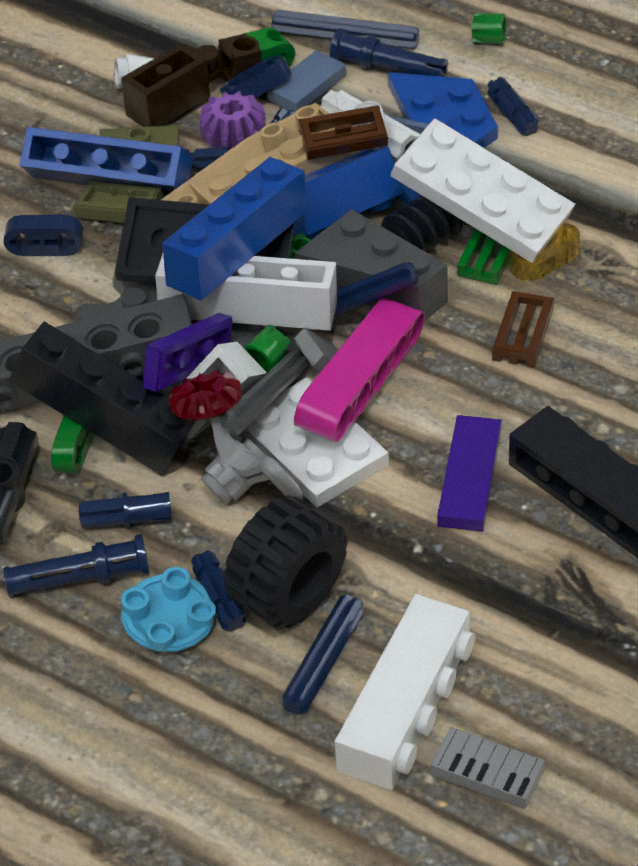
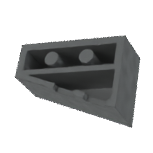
(367, 248)

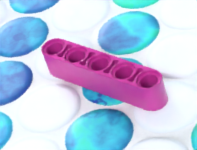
(359, 369)

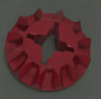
(205, 396)

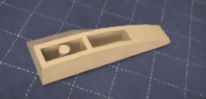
(274, 140)

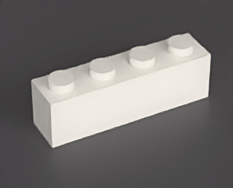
(269, 293)
(404, 692)

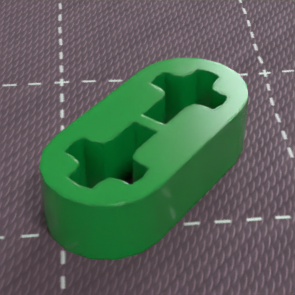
(70, 447)

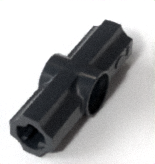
(16, 454)

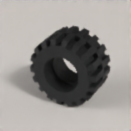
(285, 562)

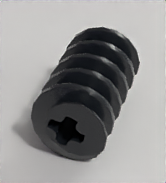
(423, 223)

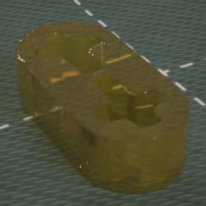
(558, 252)

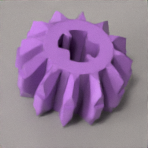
(230, 119)

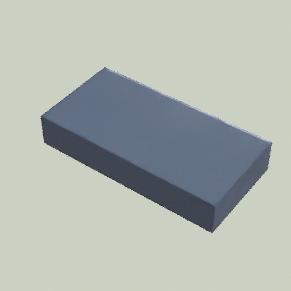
(307, 81)

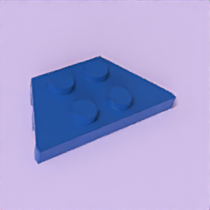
(447, 99)

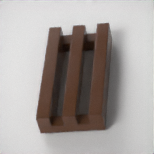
(344, 137)
(517, 350)

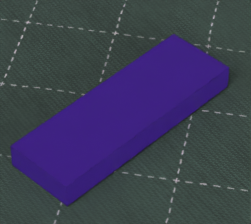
(182, 351)
(469, 473)

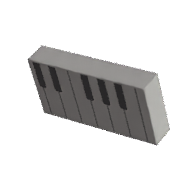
(487, 767)

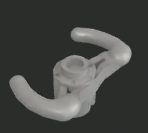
(241, 466)

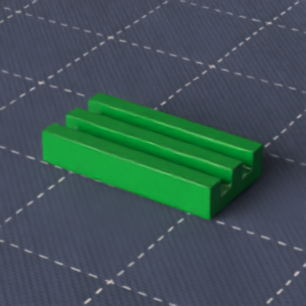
(477, 272)

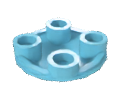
(167, 611)

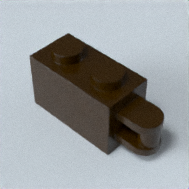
(170, 84)

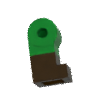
(250, 48)

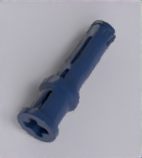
(371, 53)
(20, 579)

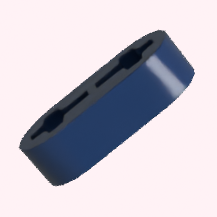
(259, 77)
(43, 235)

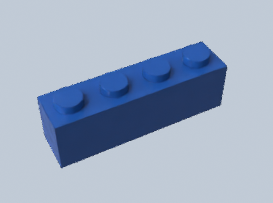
(95, 158)
(348, 184)
(234, 228)

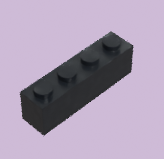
(100, 397)
(579, 474)

